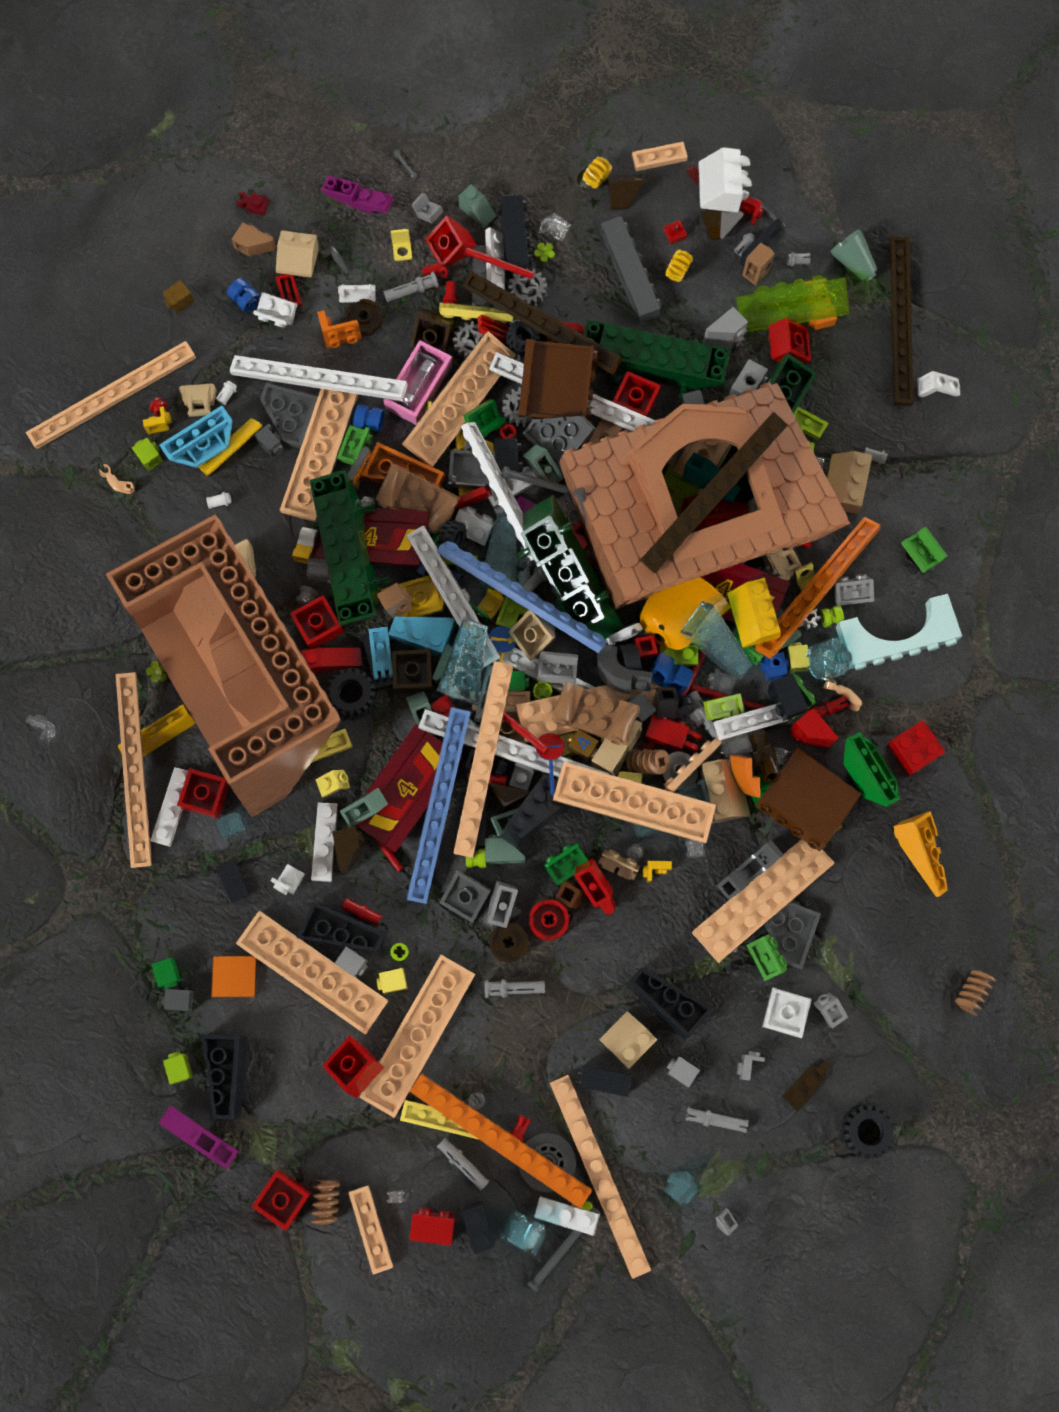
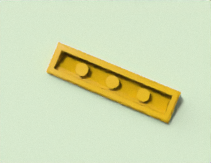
(237, 440)
(165, 729)

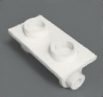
(354, 293)

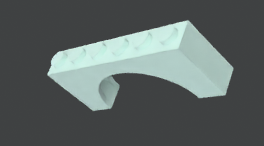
(939, 629)

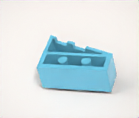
(423, 632)

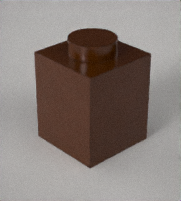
(571, 894)

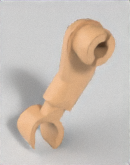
(117, 485)
(855, 701)

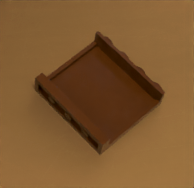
(557, 380)
(808, 800)

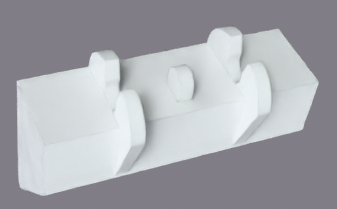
(723, 180)

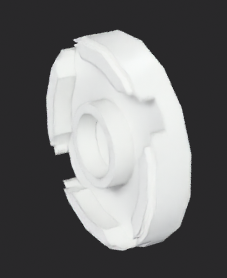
(624, 634)

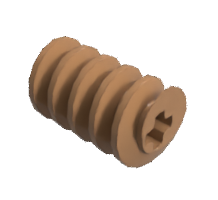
(647, 761)
(974, 990)
(325, 1202)

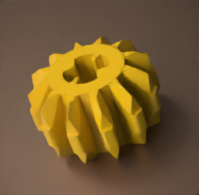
(597, 172)
(679, 265)

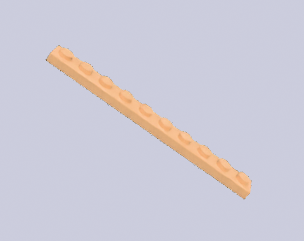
(110, 395)
(483, 759)
(133, 770)
(600, 1177)

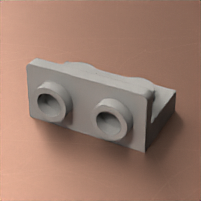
(854, 590)

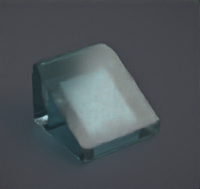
(230, 825)

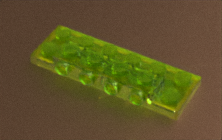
(796, 301)

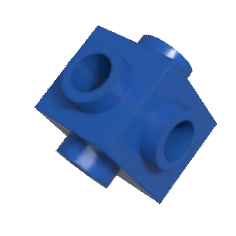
(774, 668)

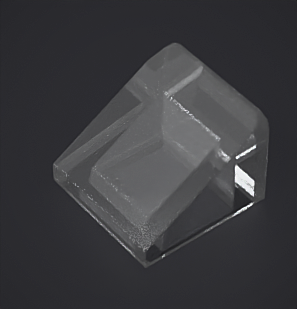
(694, 720)

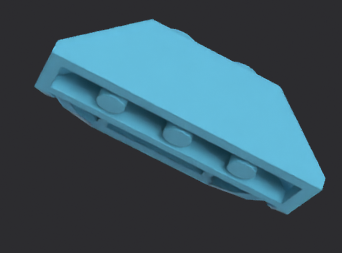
(200, 440)

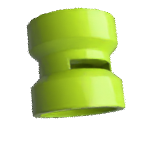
(831, 616)
(542, 689)
(478, 859)

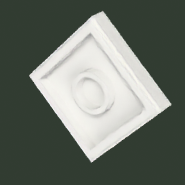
(787, 1012)

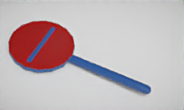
(556, 749)

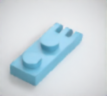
(380, 652)

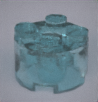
(828, 659)
(523, 1233)

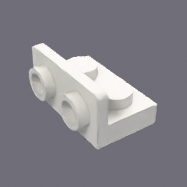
(275, 309)

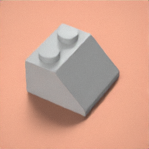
(727, 330)

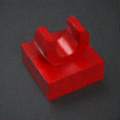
(675, 232)

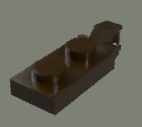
(806, 1085)

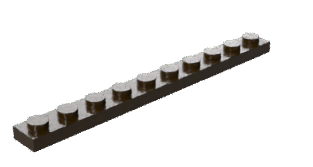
(537, 319)
(901, 321)
(713, 492)

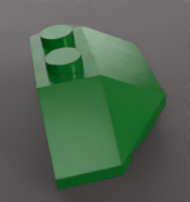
(870, 771)

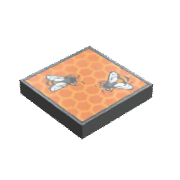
(358, 467)

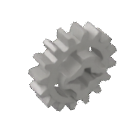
(528, 288)
(466, 345)
(514, 400)

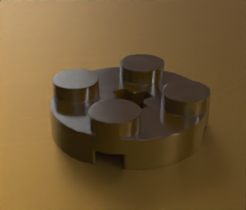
(368, 307)
(514, 952)

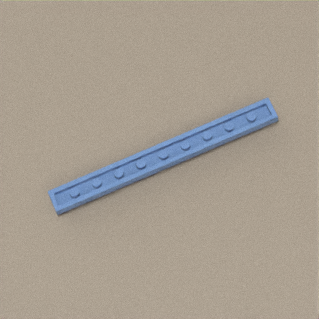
(523, 597)
(438, 805)

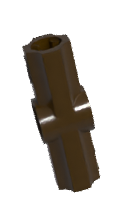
(765, 756)

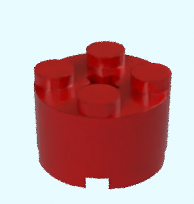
(546, 909)

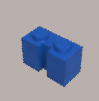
(670, 675)

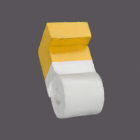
(305, 545)

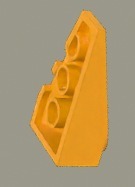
(917, 840)

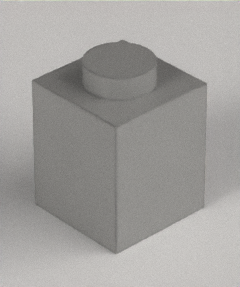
(352, 962)
(682, 1071)

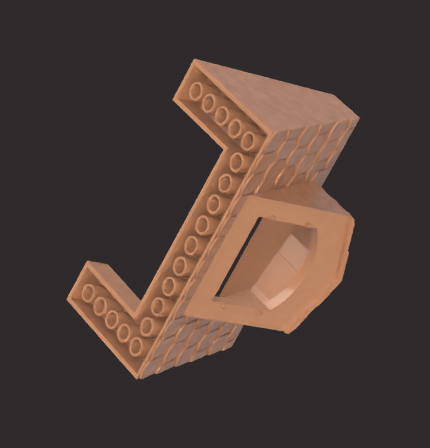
(632, 506)
(229, 660)

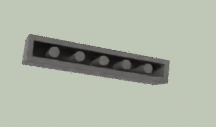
(630, 270)

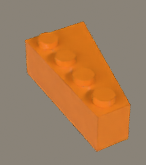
(384, 457)

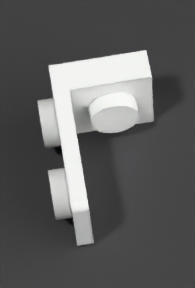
(937, 382)
(288, 880)

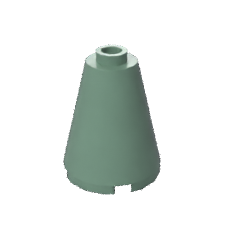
(856, 256)

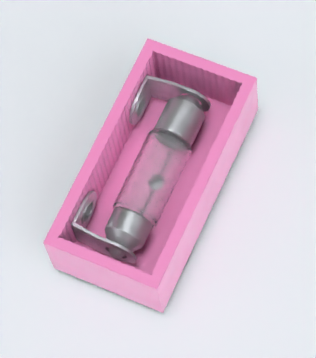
(424, 375)

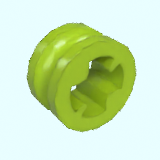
(395, 956)

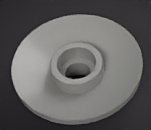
(676, 761)

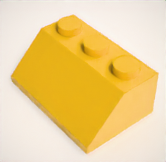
(754, 613)

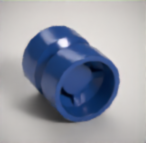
(242, 294)
(369, 418)

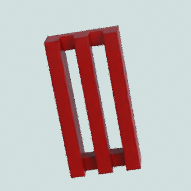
(285, 276)
(496, 328)
(473, 497)

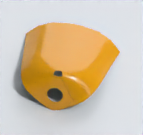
(675, 607)

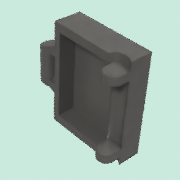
(466, 470)

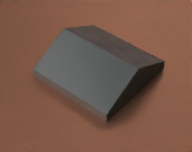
(465, 896)

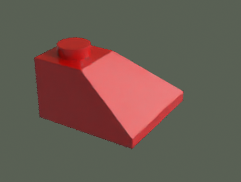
(449, 241)

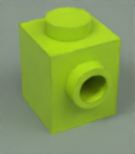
(148, 453)
(178, 1068)

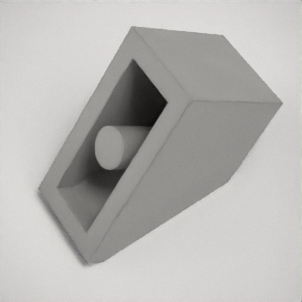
(501, 903)

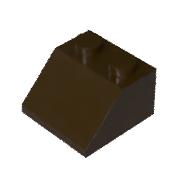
(433, 330)
(348, 847)

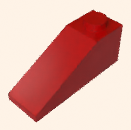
(332, 659)

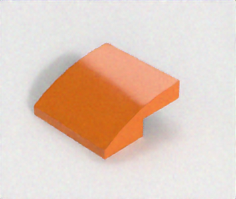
(743, 775)
(233, 976)

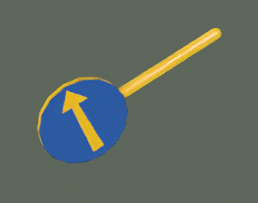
(502, 640)

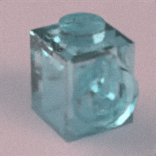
(681, 1187)

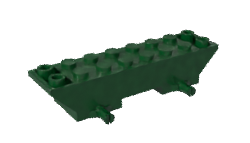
(661, 357)
(345, 547)
(558, 552)

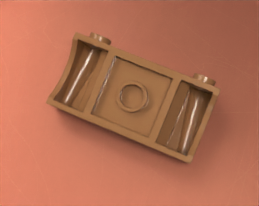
(412, 492)
(595, 714)

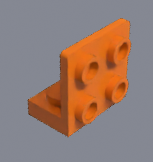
(340, 333)

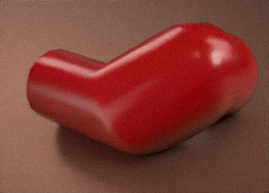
(438, 269)

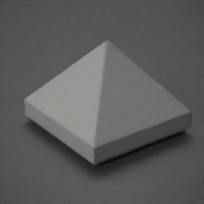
(726, 1222)

